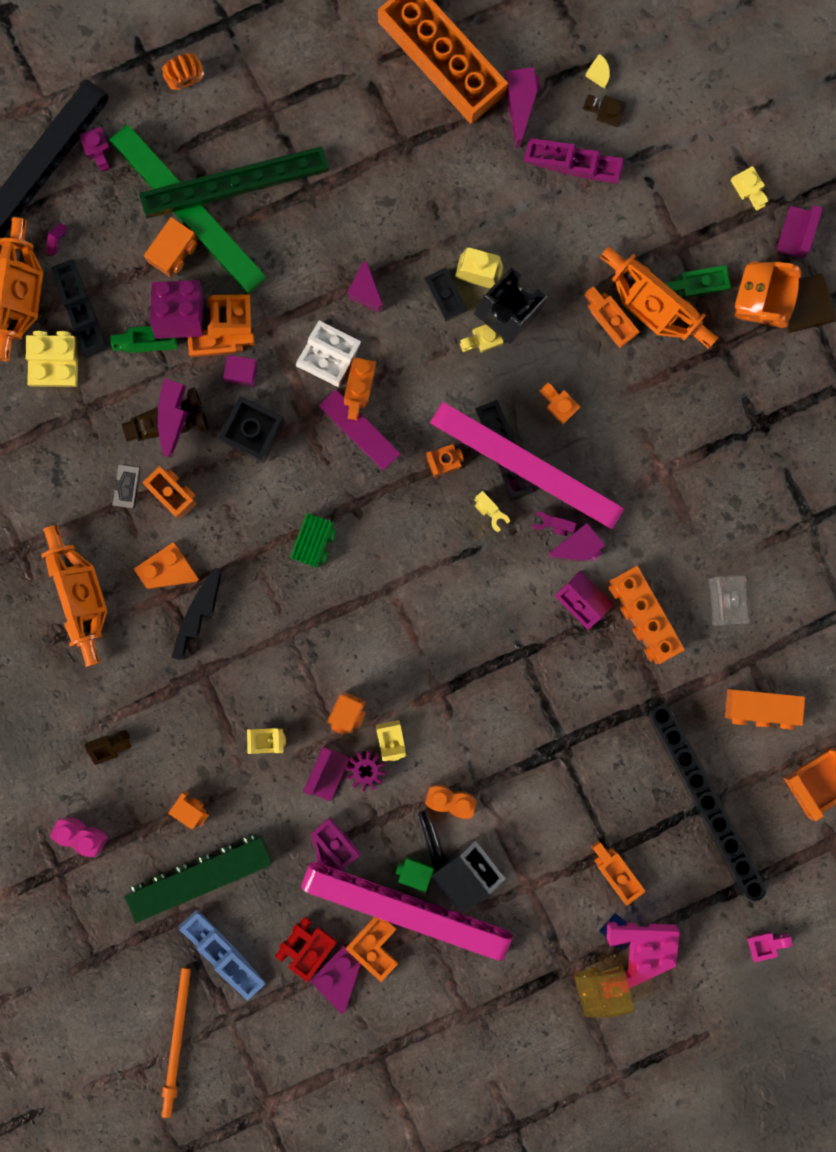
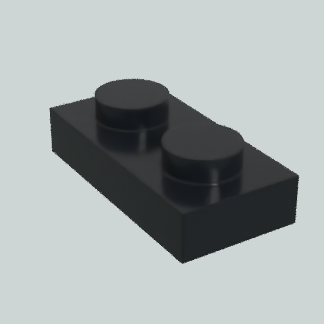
(445, 294)

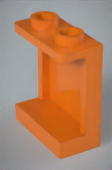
(815, 784)

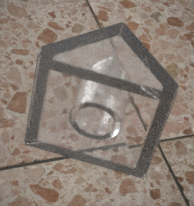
(729, 600)

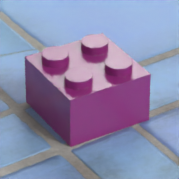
(177, 309)

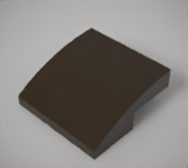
(812, 305)

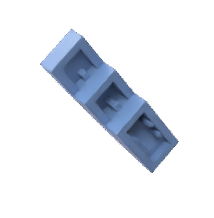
(222, 955)

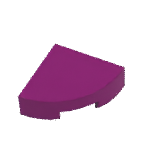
(54, 237)

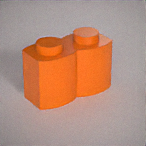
(456, 802)

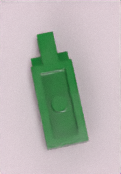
(701, 282)
(141, 340)

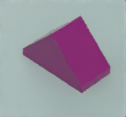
(364, 289)

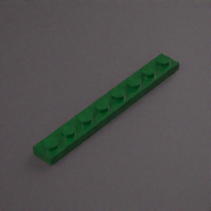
(233, 182)

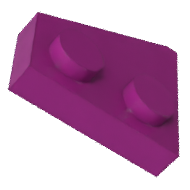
(333, 846)
(337, 978)

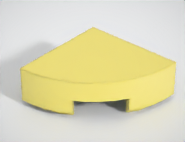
(599, 71)

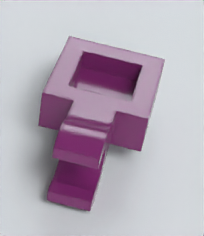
(96, 147)
(560, 526)

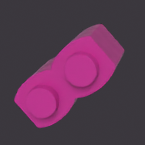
(74, 833)

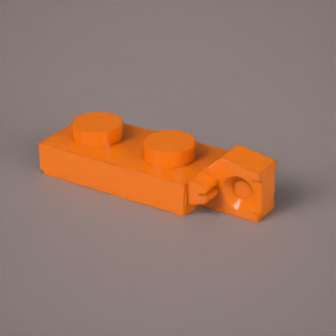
(611, 317)
(218, 346)
(359, 386)
(617, 874)

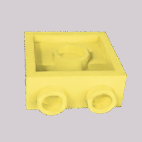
(52, 359)

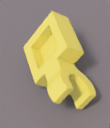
(750, 185)
(483, 338)
(486, 506)

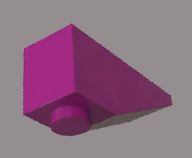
(521, 98)

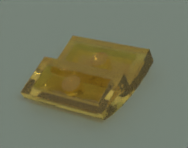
(604, 992)

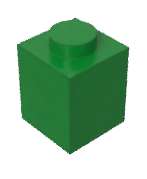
(414, 873)

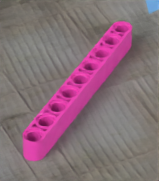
(526, 465)
(406, 911)

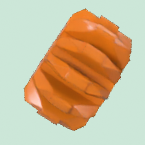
(182, 71)

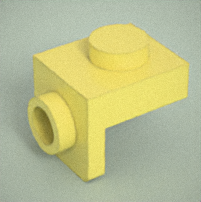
(265, 740)
(391, 741)

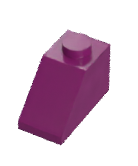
(579, 546)

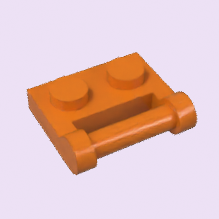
(237, 314)

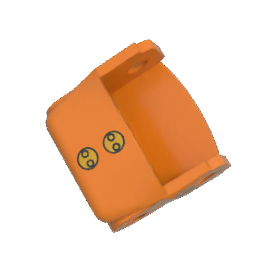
(768, 293)

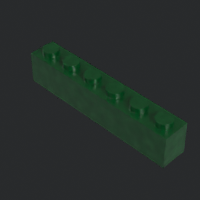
(198, 879)

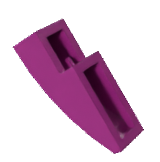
(170, 417)

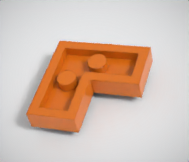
(368, 950)

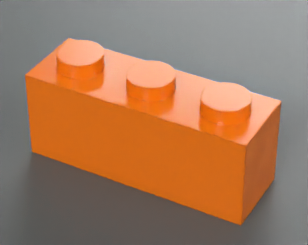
(764, 709)

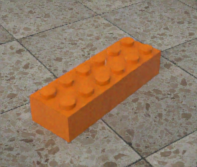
(444, 55)

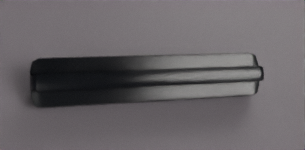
(431, 838)

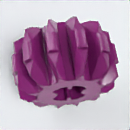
(367, 778)

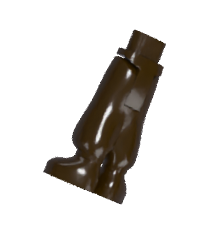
(146, 424)

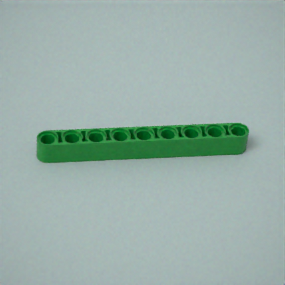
(194, 218)

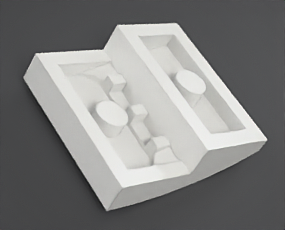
(328, 353)

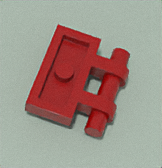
(311, 954)

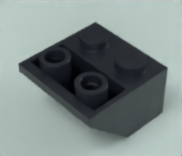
(468, 876)

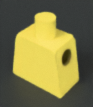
(479, 268)

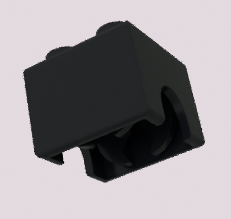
(508, 307)

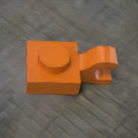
(561, 405)

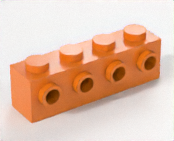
(646, 615)
(347, 713)

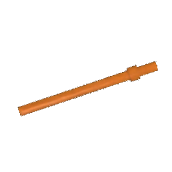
(170, 1089)

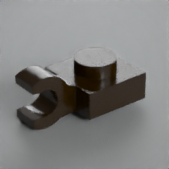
(608, 110)
(105, 749)

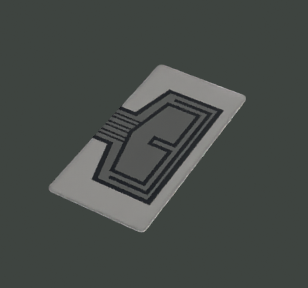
(125, 486)

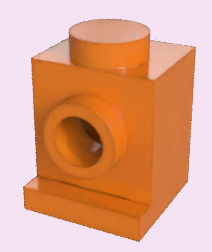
(440, 468)
(189, 811)

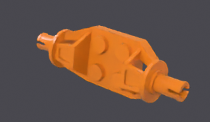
(18, 287)
(654, 301)
(78, 594)

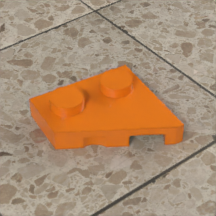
(166, 569)

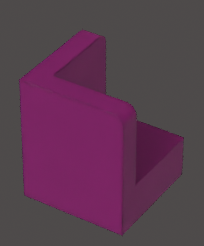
(240, 371)

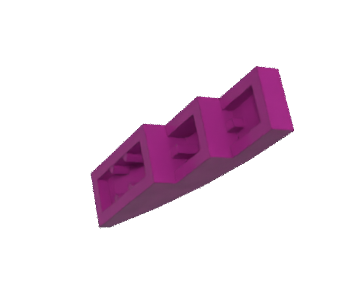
(574, 161)
(360, 431)

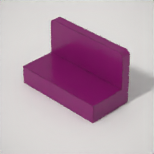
(799, 231)
(584, 600)
(326, 773)

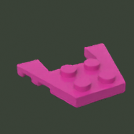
(651, 949)

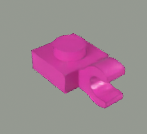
(765, 947)

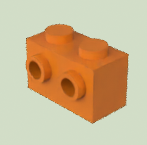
(171, 247)
(170, 493)

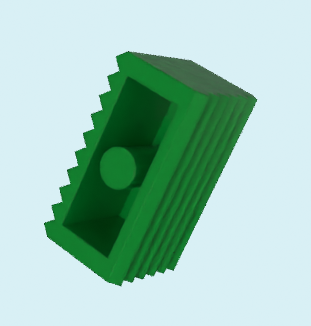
(312, 541)

